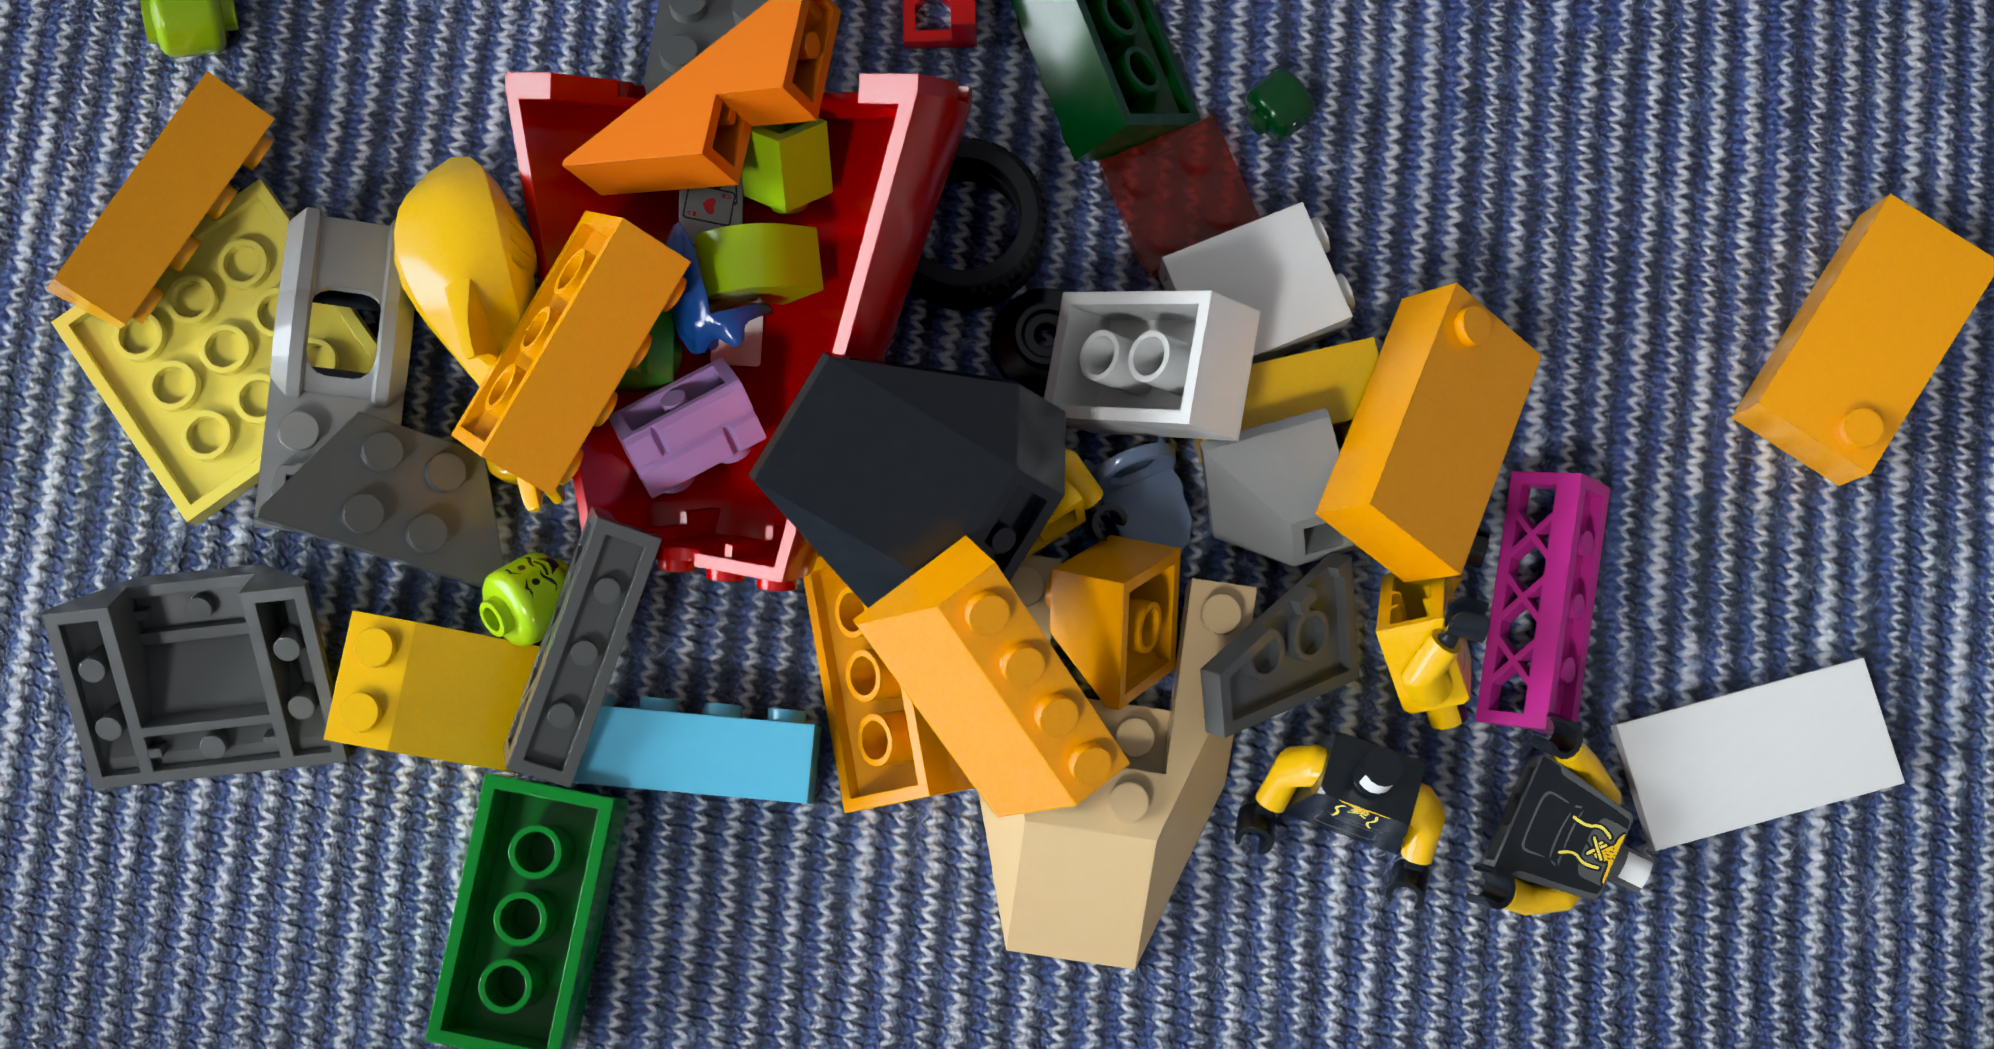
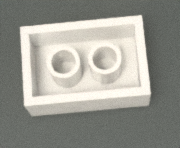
(1153, 363)

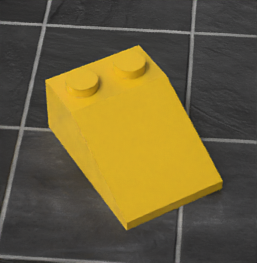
(427, 690)

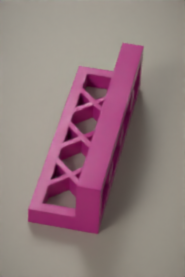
(1565, 597)

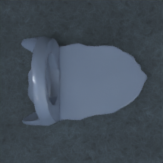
(1148, 491)

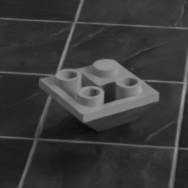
(1269, 488)

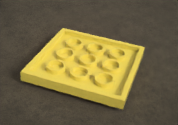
(199, 367)

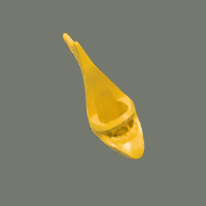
(467, 269)

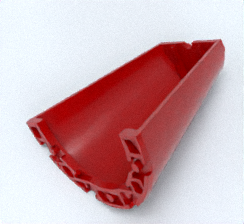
(888, 174)

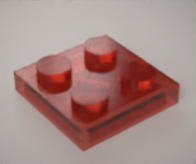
(1177, 191)

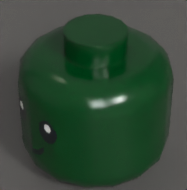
(1279, 105)

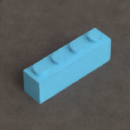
(703, 752)

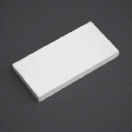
(1757, 754)

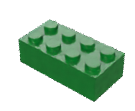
(527, 916)

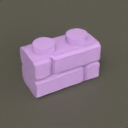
(688, 428)

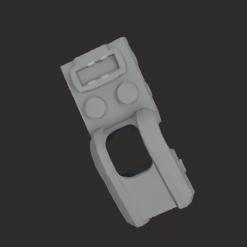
(338, 266)

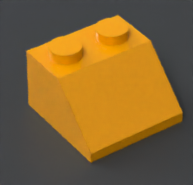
(1117, 615)

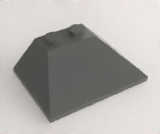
(195, 676)

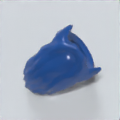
(691, 313)

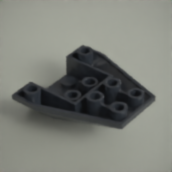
(908, 459)

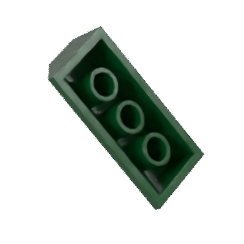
(1106, 72)

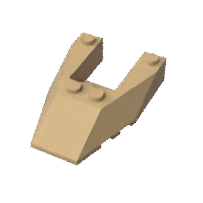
(1101, 872)

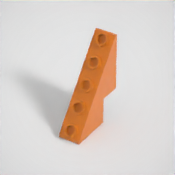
(702, 117)

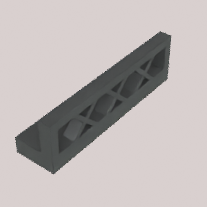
(580, 648)

